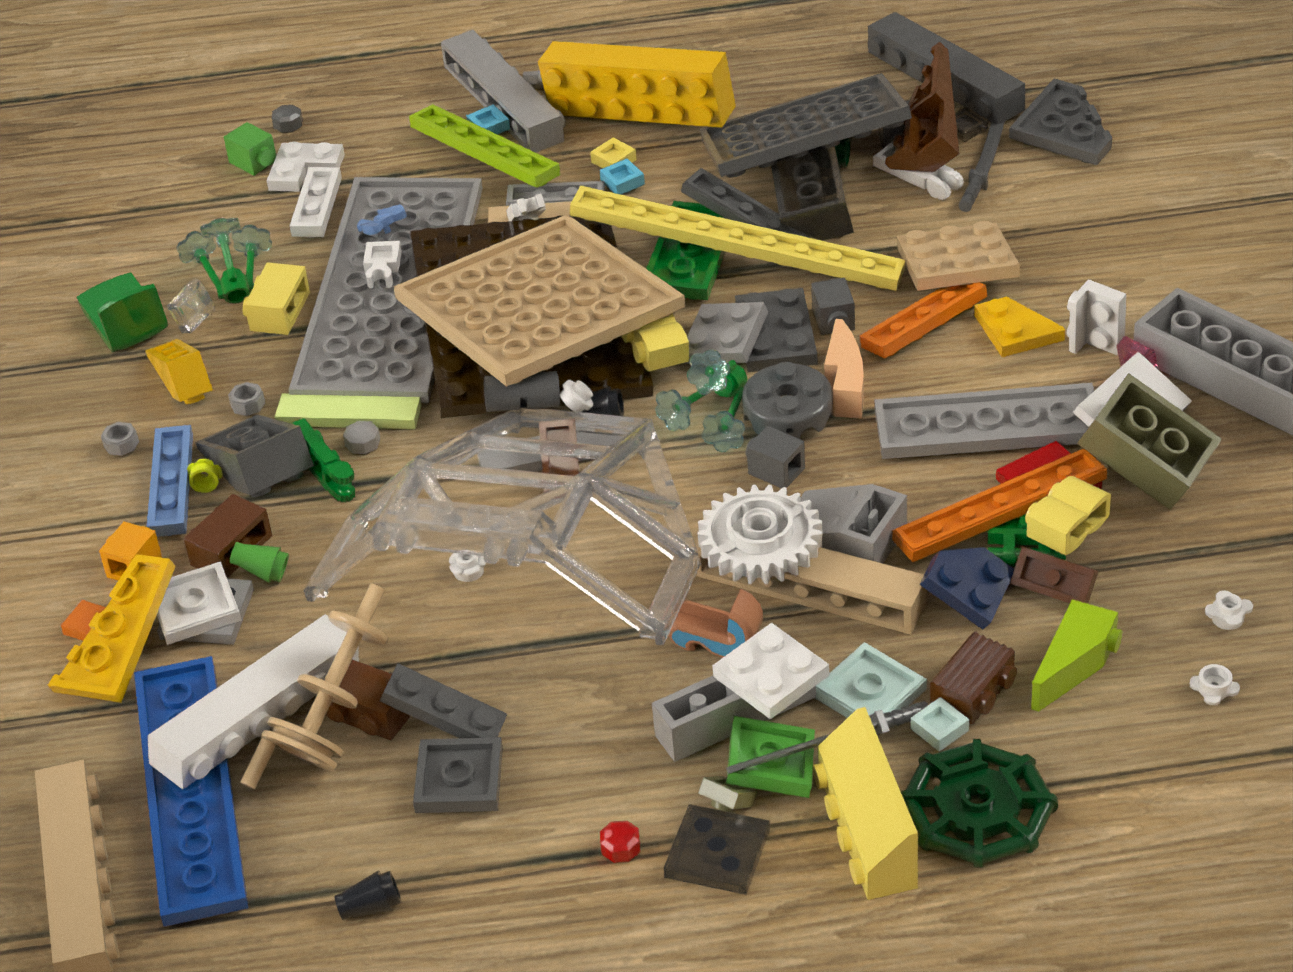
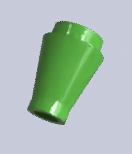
(262, 561)

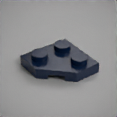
(969, 582)

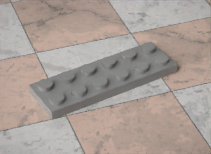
(980, 420)

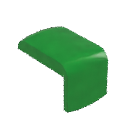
(123, 311)

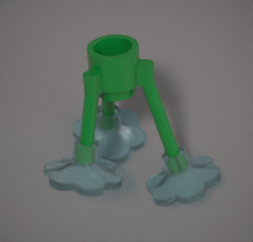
(252, 241)
(709, 375)

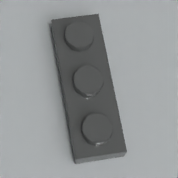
(441, 705)

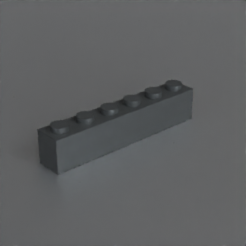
(974, 81)

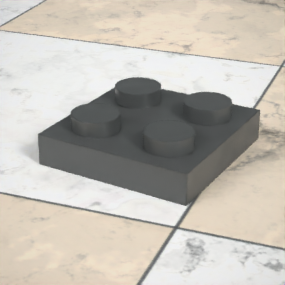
(458, 775)

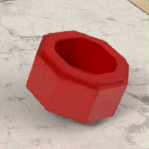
(620, 841)

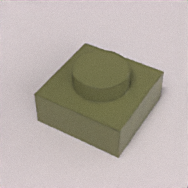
(726, 796)

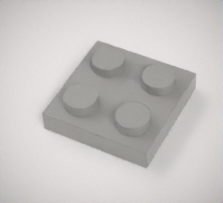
(727, 329)

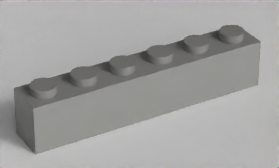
(495, 82)

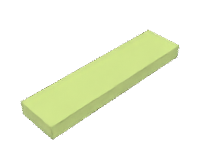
(341, 410)

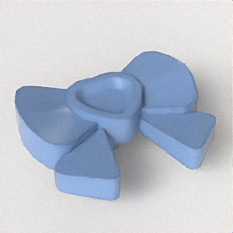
(382, 220)

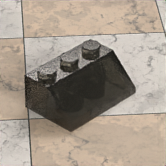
(813, 194)

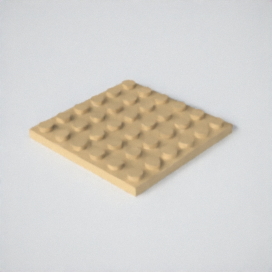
(538, 299)

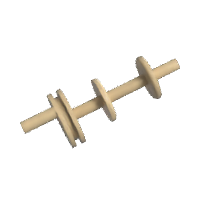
(304, 741)

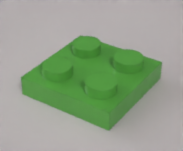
(757, 738)

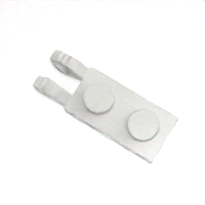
(936, 183)

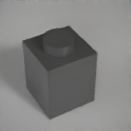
(830, 302)
(775, 457)

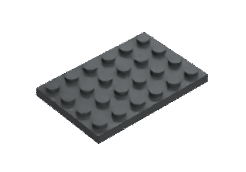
(804, 125)

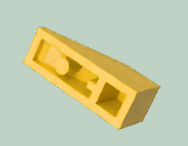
(181, 370)

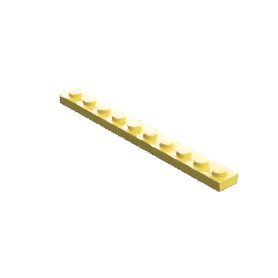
(738, 238)

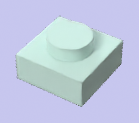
(939, 724)

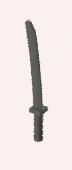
(979, 177)
(881, 722)

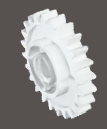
(760, 534)

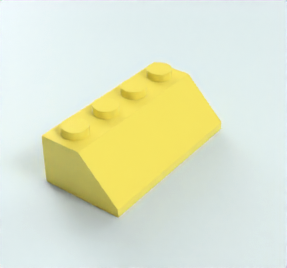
(867, 808)

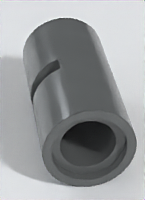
(531, 393)

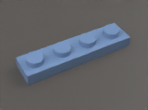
(170, 480)

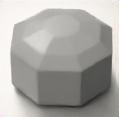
(246, 398)
(361, 437)
(119, 438)

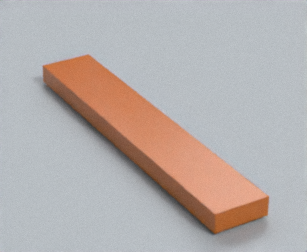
(992, 506)

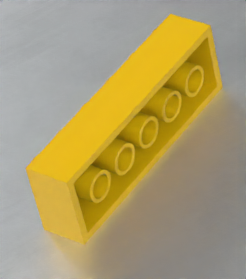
(638, 83)

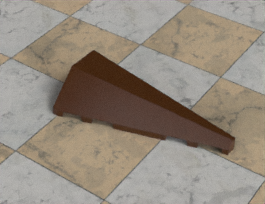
(931, 133)

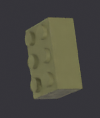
(1149, 441)

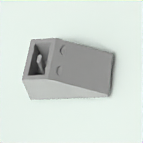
(859, 519)

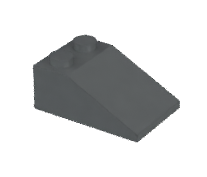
(258, 454)

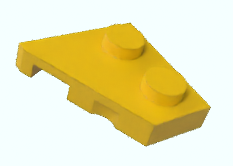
(1016, 327)

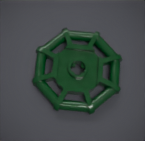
(982, 820)

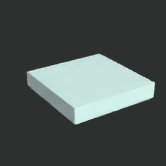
(869, 681)

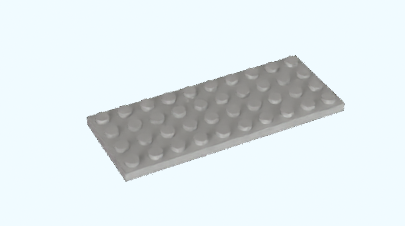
(363, 336)

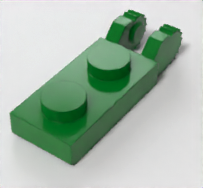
(328, 468)

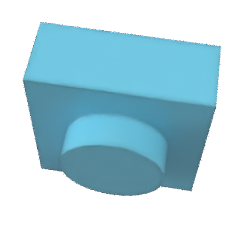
(490, 119)
(622, 177)

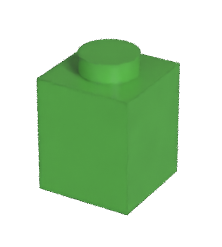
(250, 148)

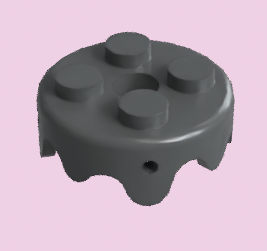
(790, 414)

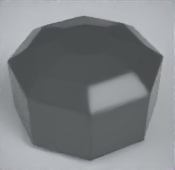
(287, 118)

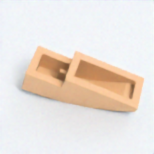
(845, 372)

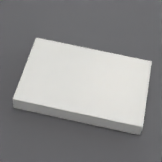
(1142, 370)

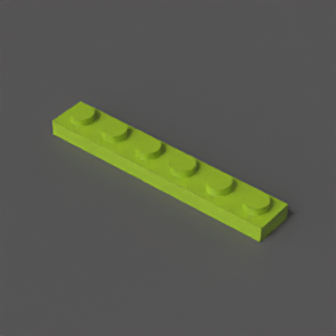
(485, 146)

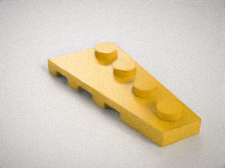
(117, 636)

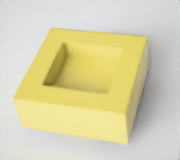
(612, 152)

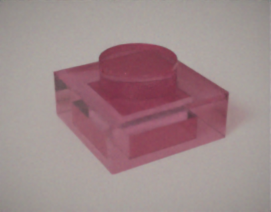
(1128, 347)

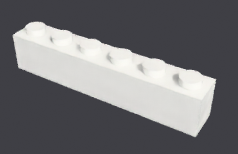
(241, 707)

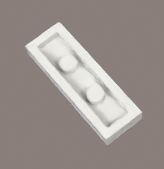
(315, 202)

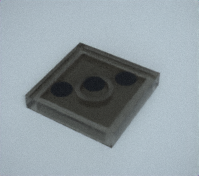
(717, 849)

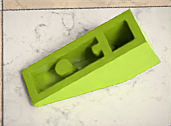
(1076, 651)

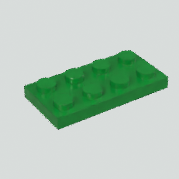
(685, 265)

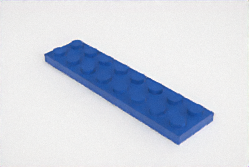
(193, 826)

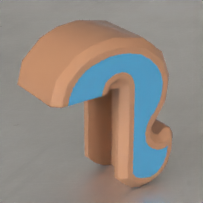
(715, 628)

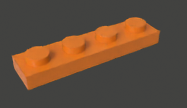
(921, 318)

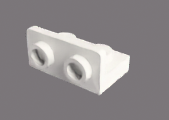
(1096, 317)

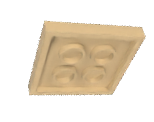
(957, 256)

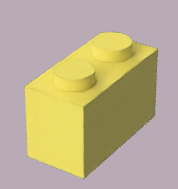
(276, 298)

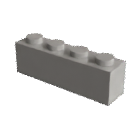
(703, 716)

